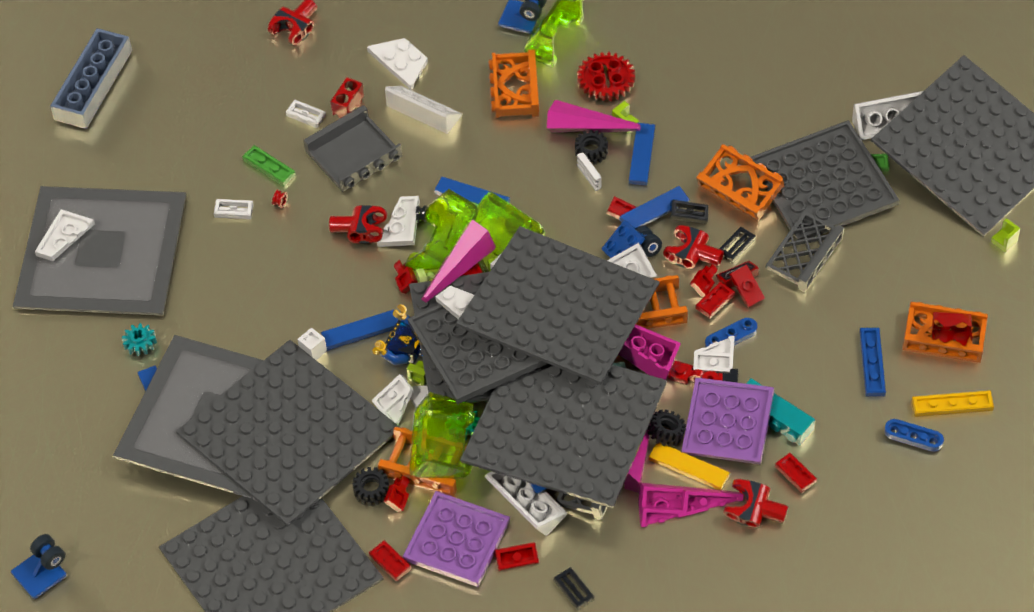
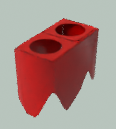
(337, 102)
(949, 321)

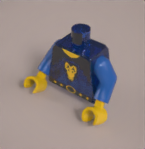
(402, 344)

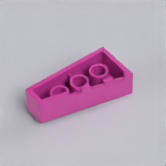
(650, 351)

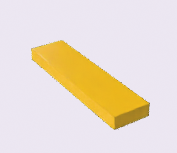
(952, 403)
(689, 466)

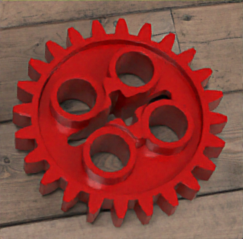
(593, 79)

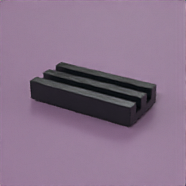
(689, 214)
(742, 248)
(583, 601)

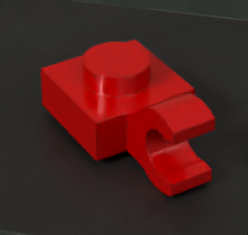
(405, 277)
(703, 280)
(683, 373)
(396, 495)

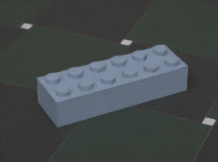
(91, 78)

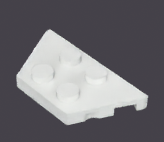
(400, 59)

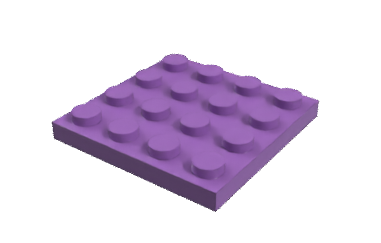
(728, 420)
(456, 538)

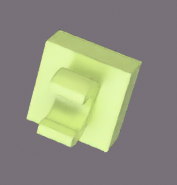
(422, 276)

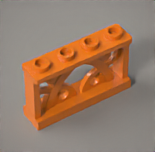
(527, 65)
(748, 204)
(923, 342)

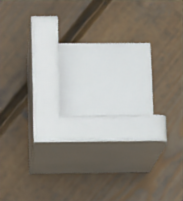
(313, 343)

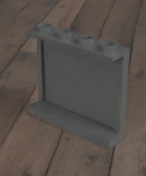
(351, 149)

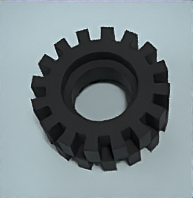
(592, 139)
(662, 434)
(370, 476)

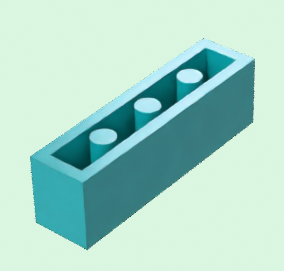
(789, 419)

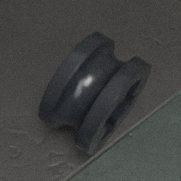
(420, 213)

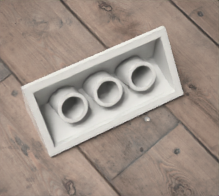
(421, 108)
(874, 115)
(538, 508)

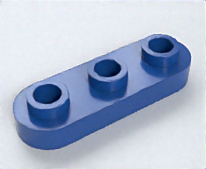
(739, 329)
(922, 434)

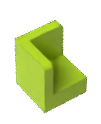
(623, 112)
(1007, 236)
(416, 373)

